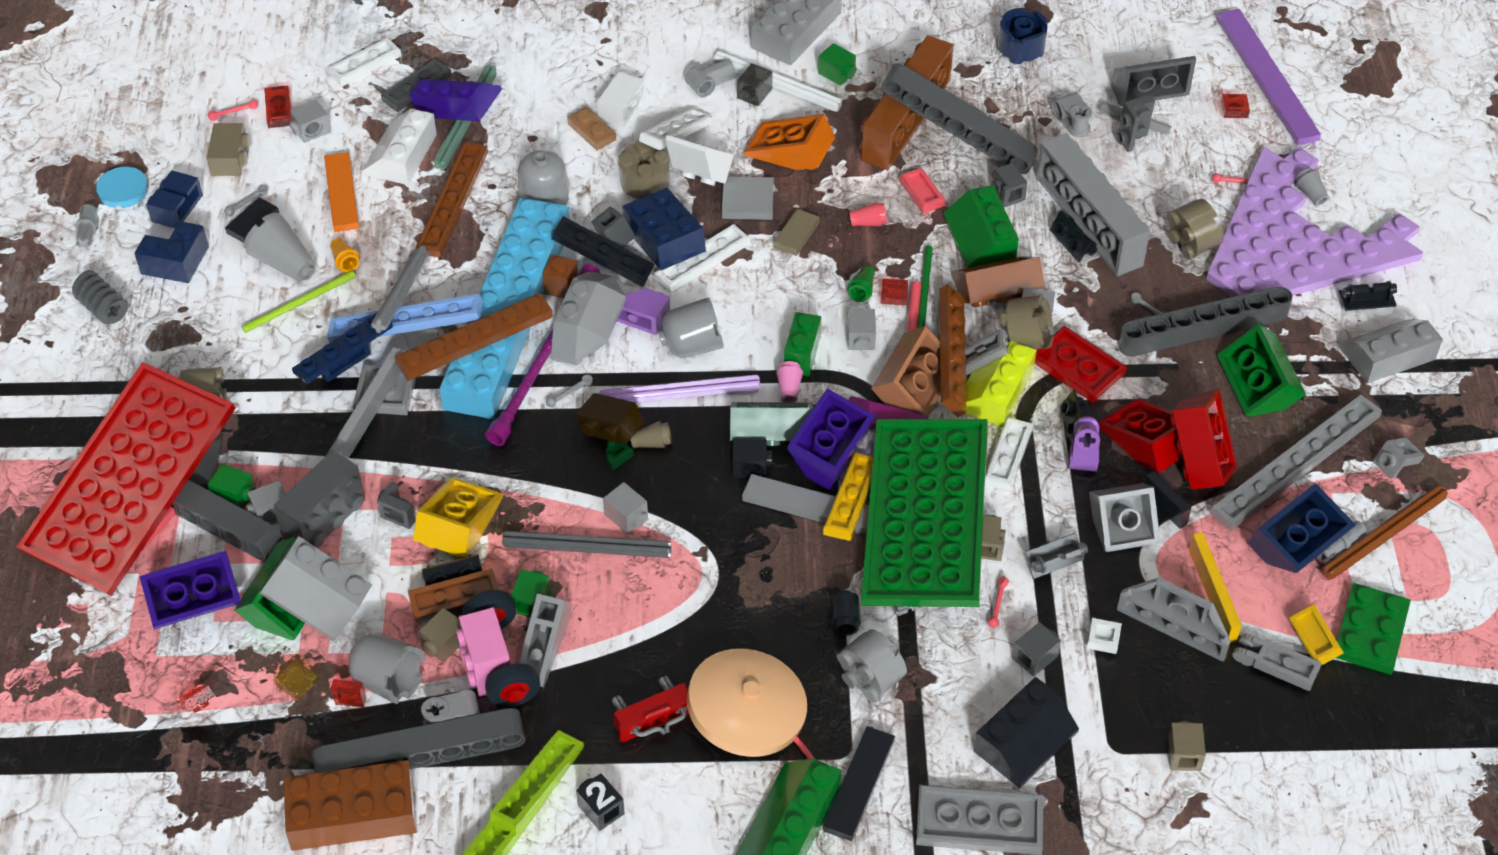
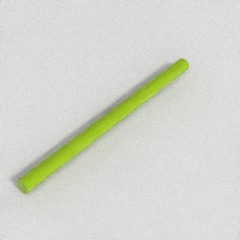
(298, 301)

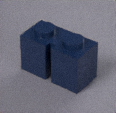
(174, 199)

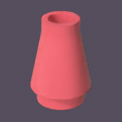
(869, 215)

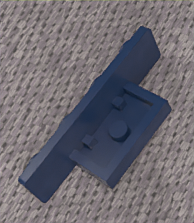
(340, 353)

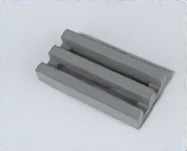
(986, 351)

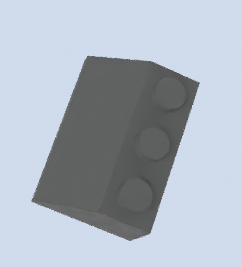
(1160, 79)

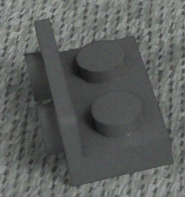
(1135, 121)

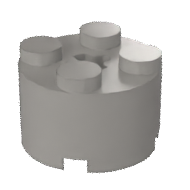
(871, 664)

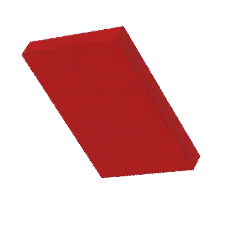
(1080, 364)

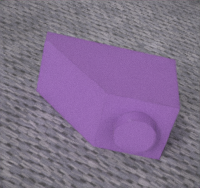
(645, 310)

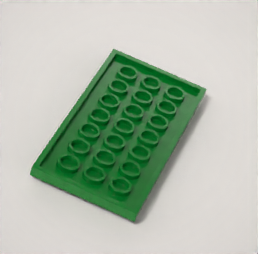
(926, 513)

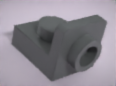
(395, 508)

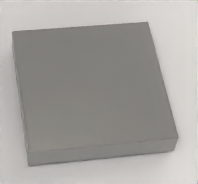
(748, 198)
(397, 399)

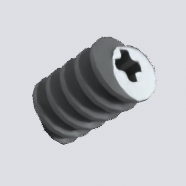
(99, 297)

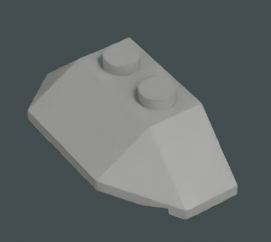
(586, 317)
(1177, 615)

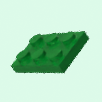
(1372, 628)

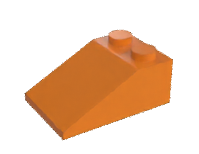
(792, 142)

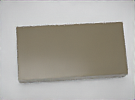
(796, 232)

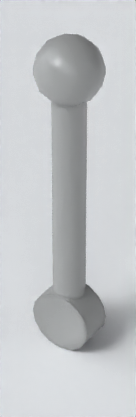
(262, 190)
(1136, 298)
(587, 380)

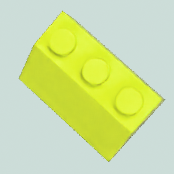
(998, 385)

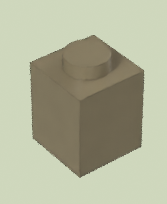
(439, 635)
(1186, 746)

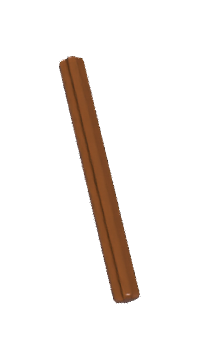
(1384, 532)

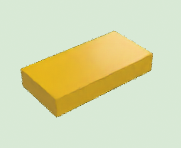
(1315, 634)

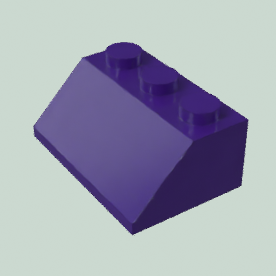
(454, 98)
(829, 438)
(190, 589)

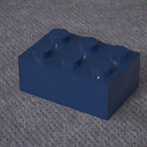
(664, 228)

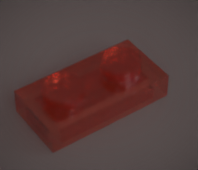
(278, 106)

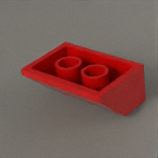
(1204, 440)

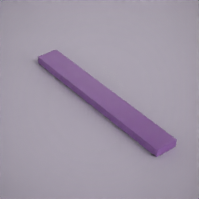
(1268, 77)

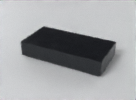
(249, 217)
(1169, 500)

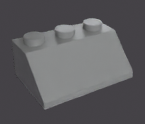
(1392, 349)
(315, 588)

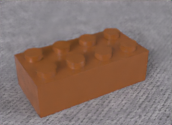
(349, 805)

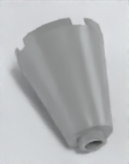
(280, 248)

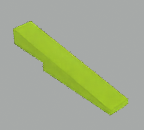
(526, 797)

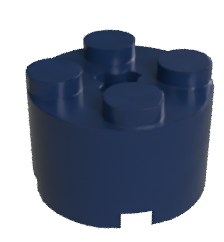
(1022, 35)

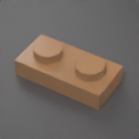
(591, 128)

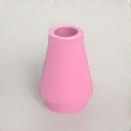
(789, 380)

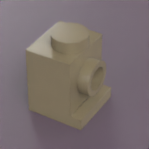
(993, 538)

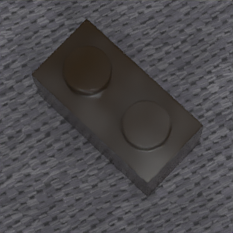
(609, 418)

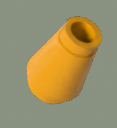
(344, 256)

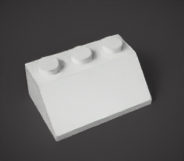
(402, 147)

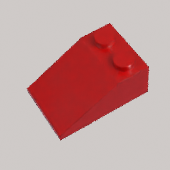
(1144, 434)

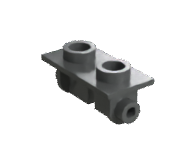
(1055, 555)

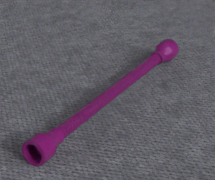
(501, 427)

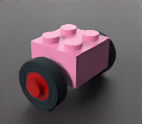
(486, 653)

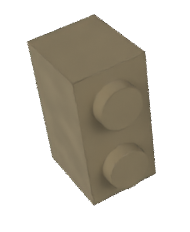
(227, 149)

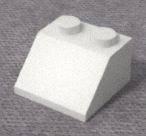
(698, 160)

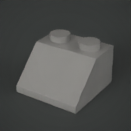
(1125, 516)

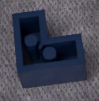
(173, 257)

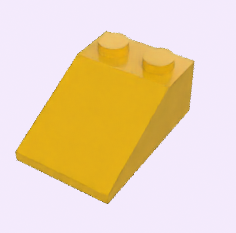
(456, 517)

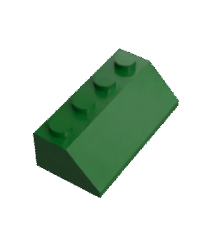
(793, 809)

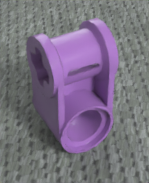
(1085, 447)

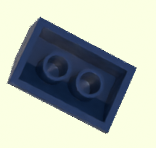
(1301, 531)

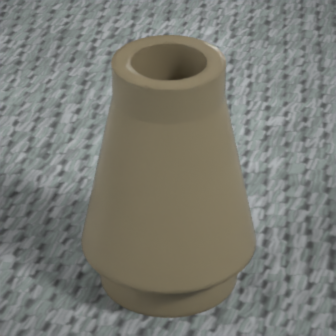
(652, 436)

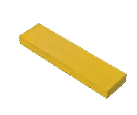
(850, 498)
(1214, 584)

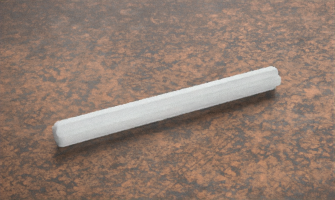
(788, 85)

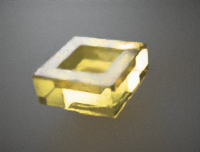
(296, 679)

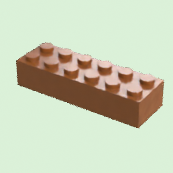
(893, 123)

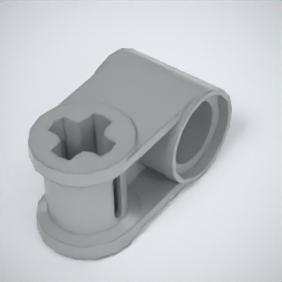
(1073, 114)
(450, 707)

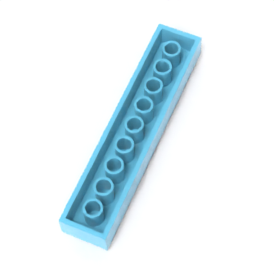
(480, 379)

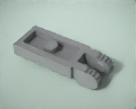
(1277, 661)

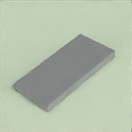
(980, 820)

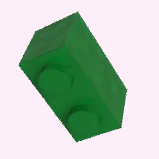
(803, 341)

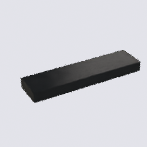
(602, 251)
(859, 783)

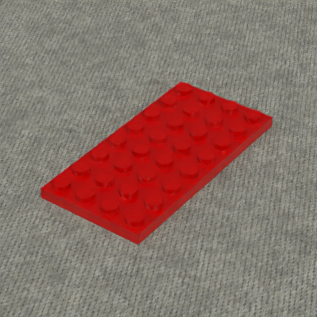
(126, 478)

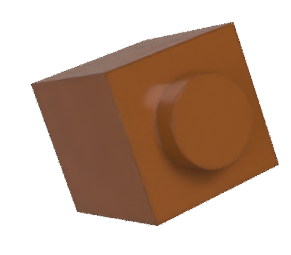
(559, 275)

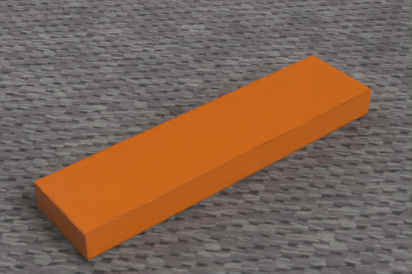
(341, 192)

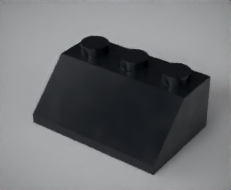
(1026, 732)

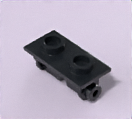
(1072, 237)
(1365, 297)
(1071, 410)
(451, 569)

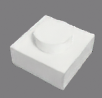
(1104, 635)

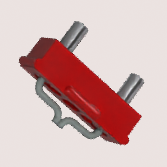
(651, 713)

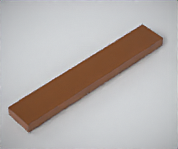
(452, 198)

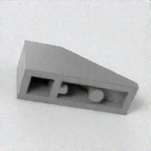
(545, 634)

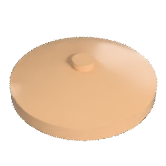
(746, 702)

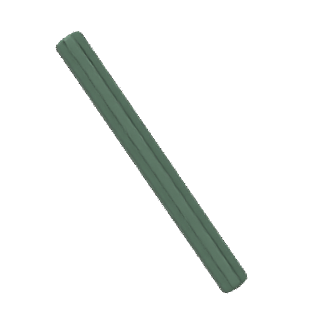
(459, 127)

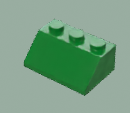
(981, 228)
(1260, 372)
(261, 611)

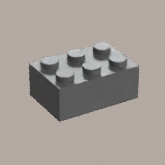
(321, 500)

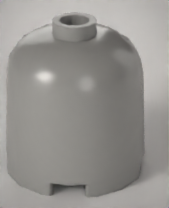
(543, 178)
(691, 329)
(386, 666)

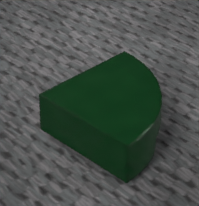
(617, 454)

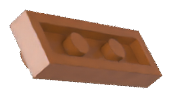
(450, 593)

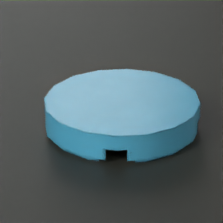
(122, 187)

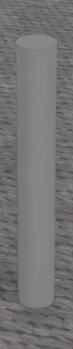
(1154, 125)

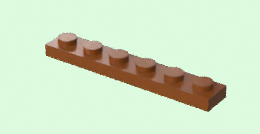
(473, 336)
(952, 350)

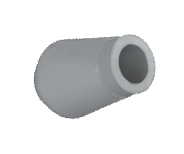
(1312, 186)

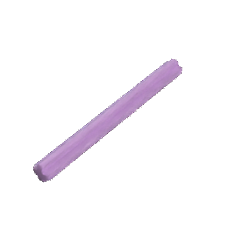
(685, 389)

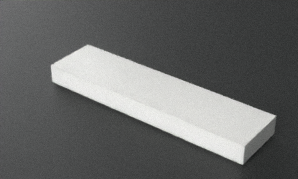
(677, 126)
(717, 250)

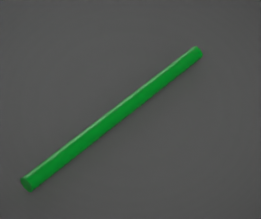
(925, 286)

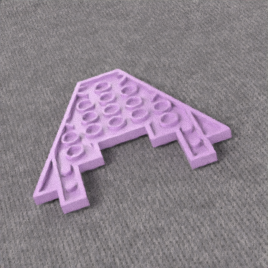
(1276, 247)

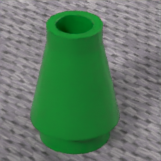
(861, 286)

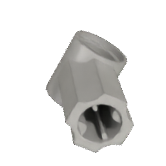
(705, 80)

